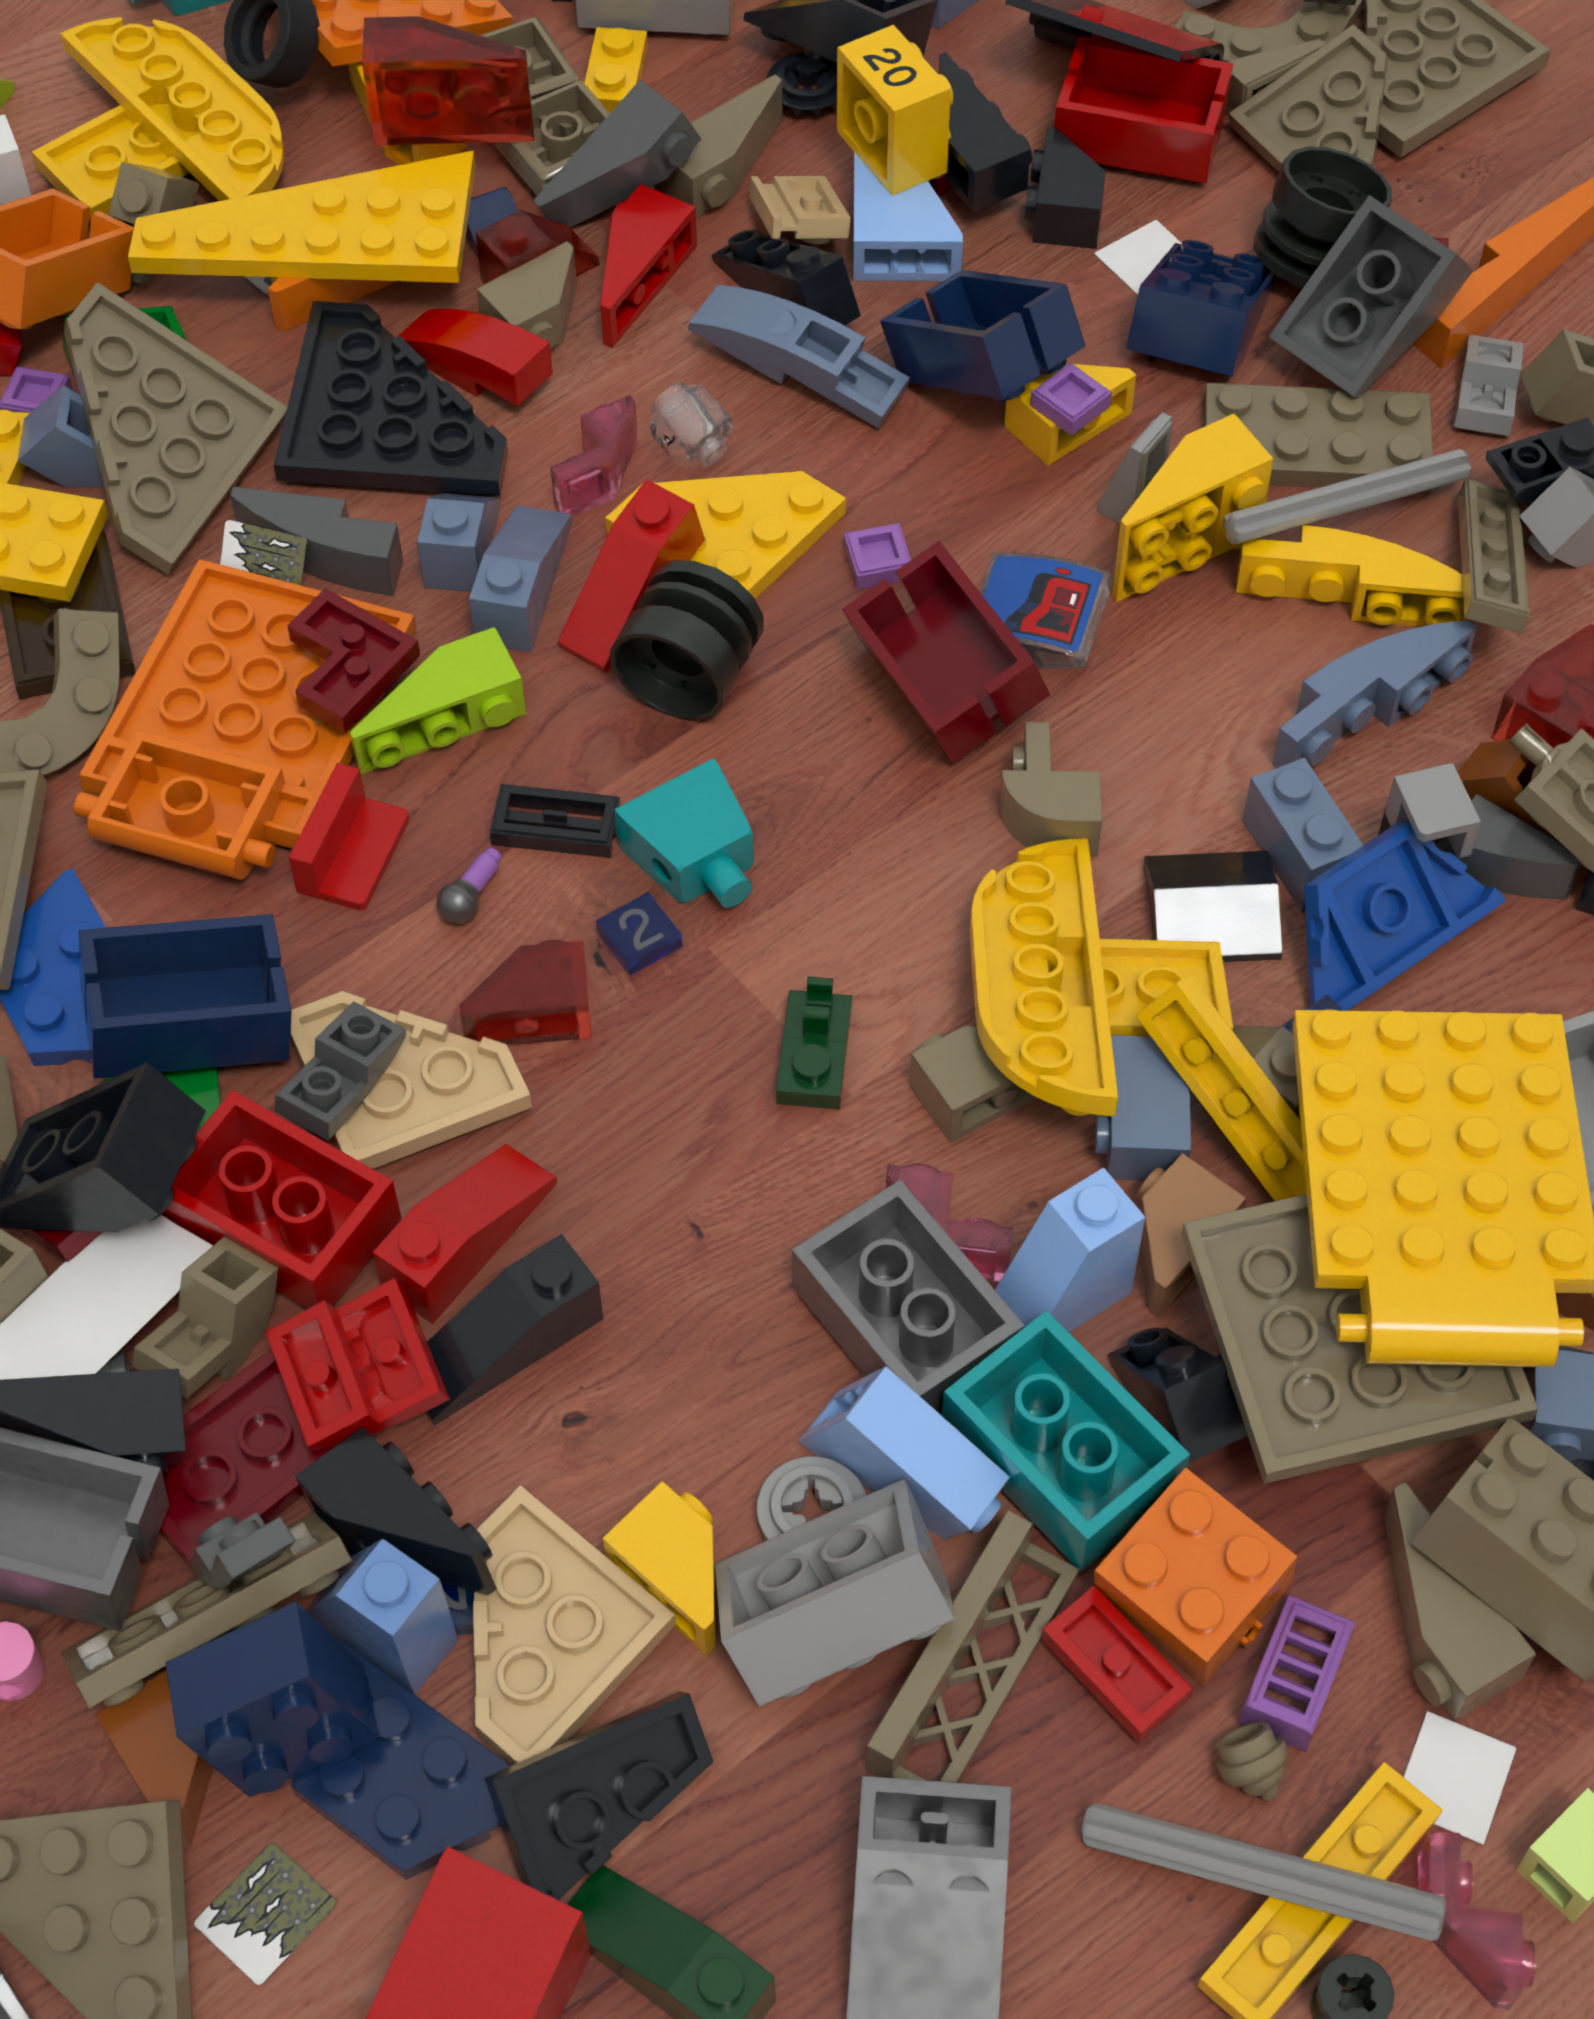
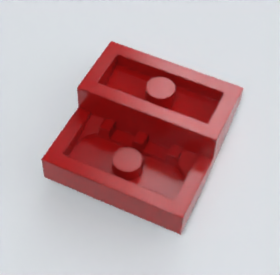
(356, 1365)

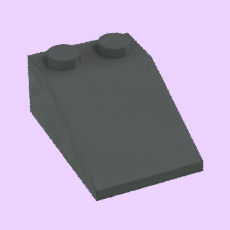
(1370, 298)

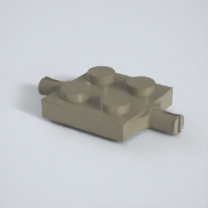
(1561, 789)

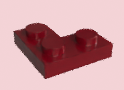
(359, 655)

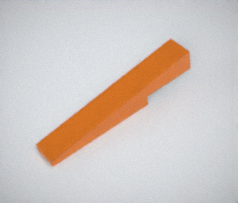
(1510, 269)

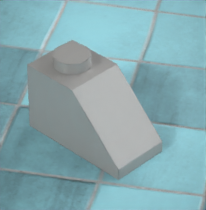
(1564, 520)

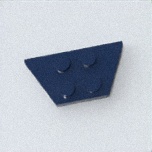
(410, 1786)

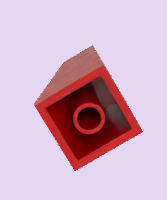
(484, 1950)

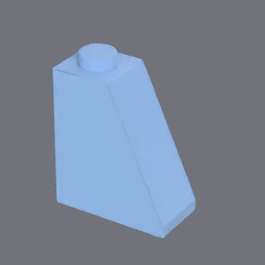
(903, 233)
(1076, 1255)
(893, 1434)

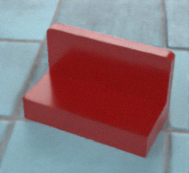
(346, 842)

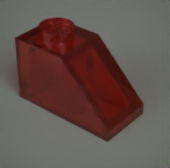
(523, 238)
(532, 997)

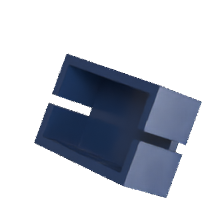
(986, 334)
(184, 995)

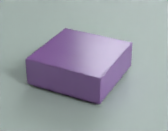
(30, 388)
(1070, 399)
(876, 554)

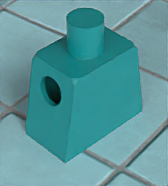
(690, 836)

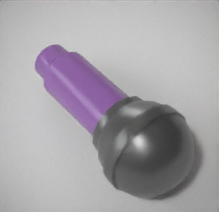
(459, 899)

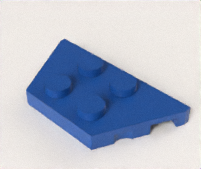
(1386, 913)
(45, 980)

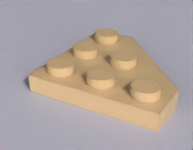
(429, 1091)
(553, 1631)

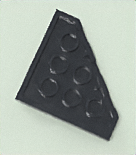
(377, 415)

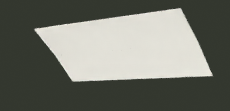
(97, 1301)

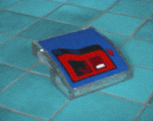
(1048, 604)

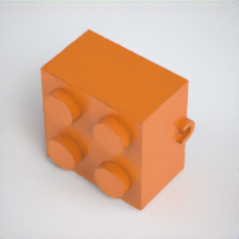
(1196, 1576)

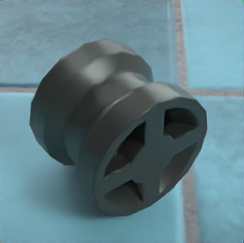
(1353, 1971)

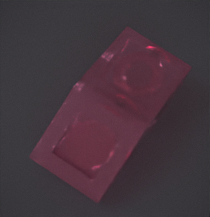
(596, 474)
(978, 1238)
(1478, 1942)

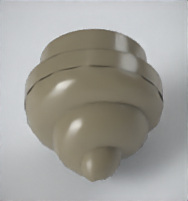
(1252, 1759)

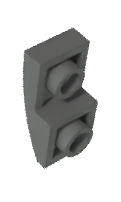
(345, 1069)
(236, 1549)

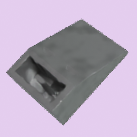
(929, 1900)

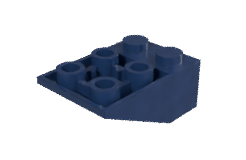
(1200, 307)

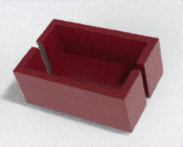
(948, 654)

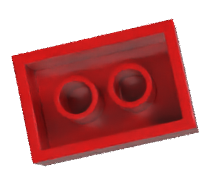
(283, 1199)

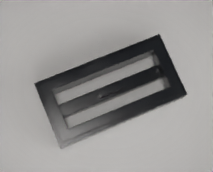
(553, 828)

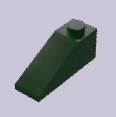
(670, 1954)

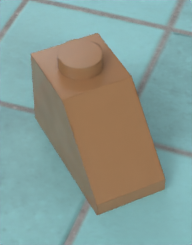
(1168, 1201)

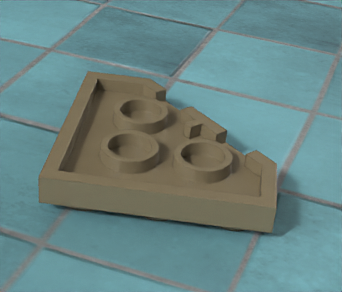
(1320, 102)
(101, 1907)

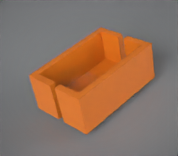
(50, 261)

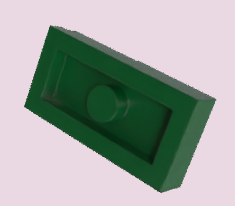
(814, 1046)

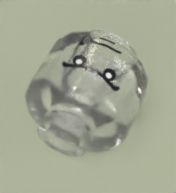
(690, 425)

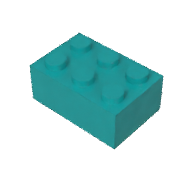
(1067, 1436)

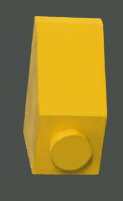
(1048, 439)
(670, 1553)

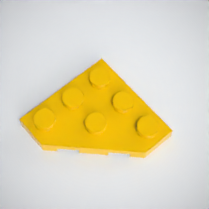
(755, 521)

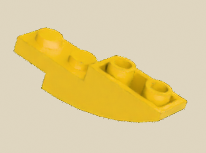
(1374, 575)

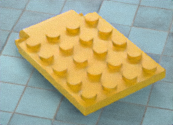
(1445, 1182)

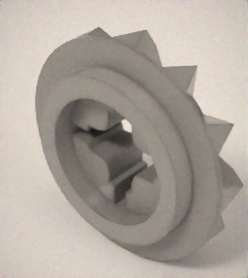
(788, 1488)

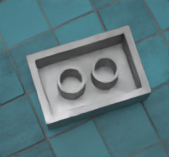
(901, 1294)

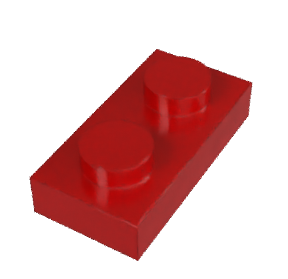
(1116, 1663)

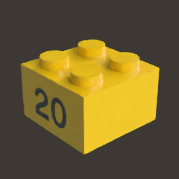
(893, 109)

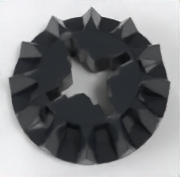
(805, 71)

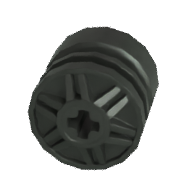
(1312, 207)
(687, 640)

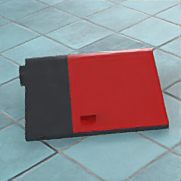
(1067, 19)

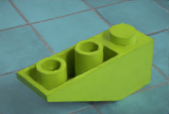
(446, 698)

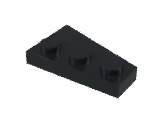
(591, 1792)

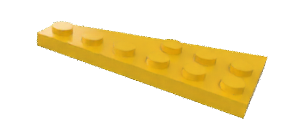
(358, 226)

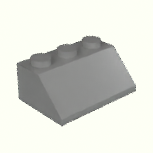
(831, 1594)

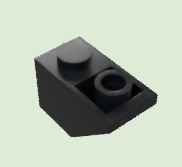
(1068, 194)
(1539, 460)
(1181, 1389)

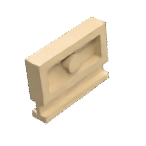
(802, 206)

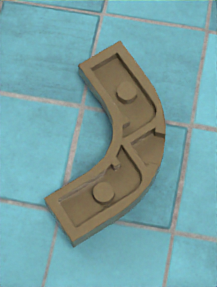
(1309, 23)
(79, 701)

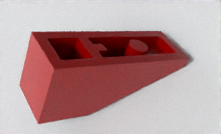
(645, 248)
(645, 535)
(461, 1228)

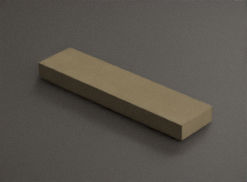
(1492, 557)

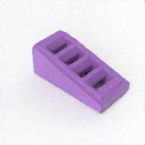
(1286, 1720)

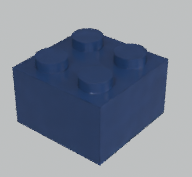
(271, 1700)

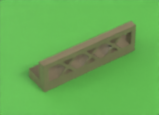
(950, 1645)

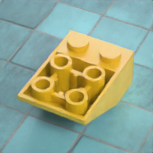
(1182, 509)

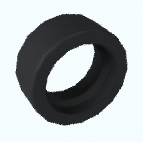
(293, 49)

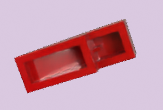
(481, 352)

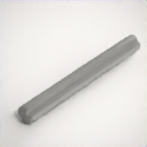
(1346, 496)
(1265, 1871)

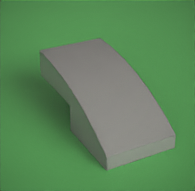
(1489, 385)

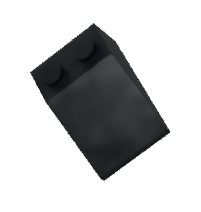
(100, 1156)

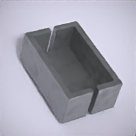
(75, 1528)

